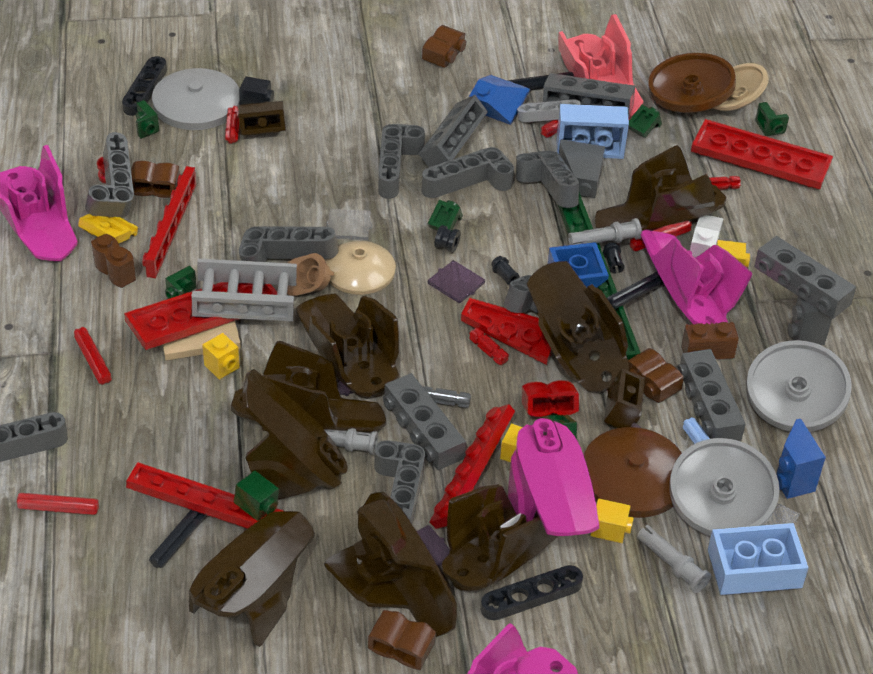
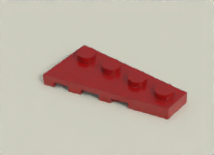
(511, 328)

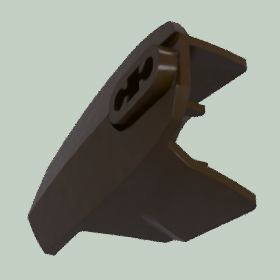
(664, 194)
(579, 325)
(354, 340)
(314, 387)
(296, 449)
(478, 545)
(394, 567)
(254, 572)

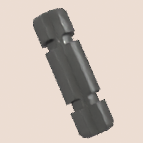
(449, 397)

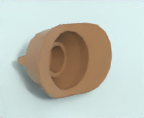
(312, 274)

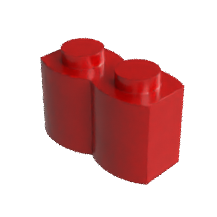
(544, 399)

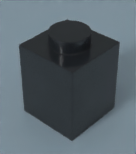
(255, 91)

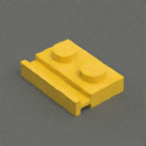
(114, 226)

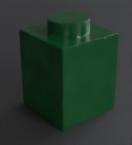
(256, 495)

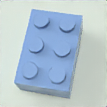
(595, 126)
(757, 558)

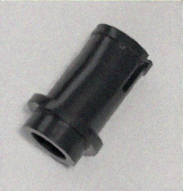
(612, 253)
(501, 266)

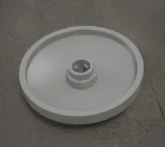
(195, 98)
(798, 382)
(723, 486)

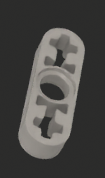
(542, 110)

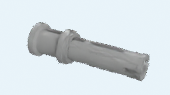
(615, 232)
(354, 440)
(681, 565)

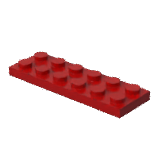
(762, 154)
(173, 317)

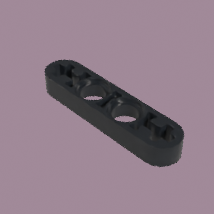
(139, 84)
(534, 596)

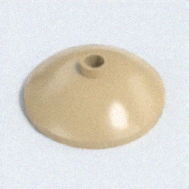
(750, 84)
(361, 268)

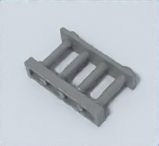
(244, 305)

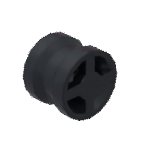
(447, 238)

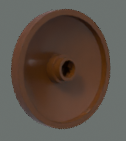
(692, 82)
(632, 469)

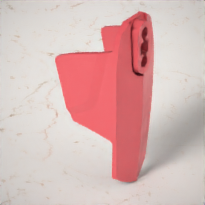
(601, 58)

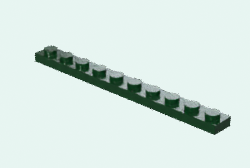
(577, 220)

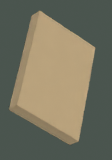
(192, 344)

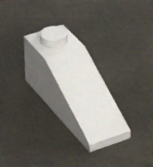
(705, 234)

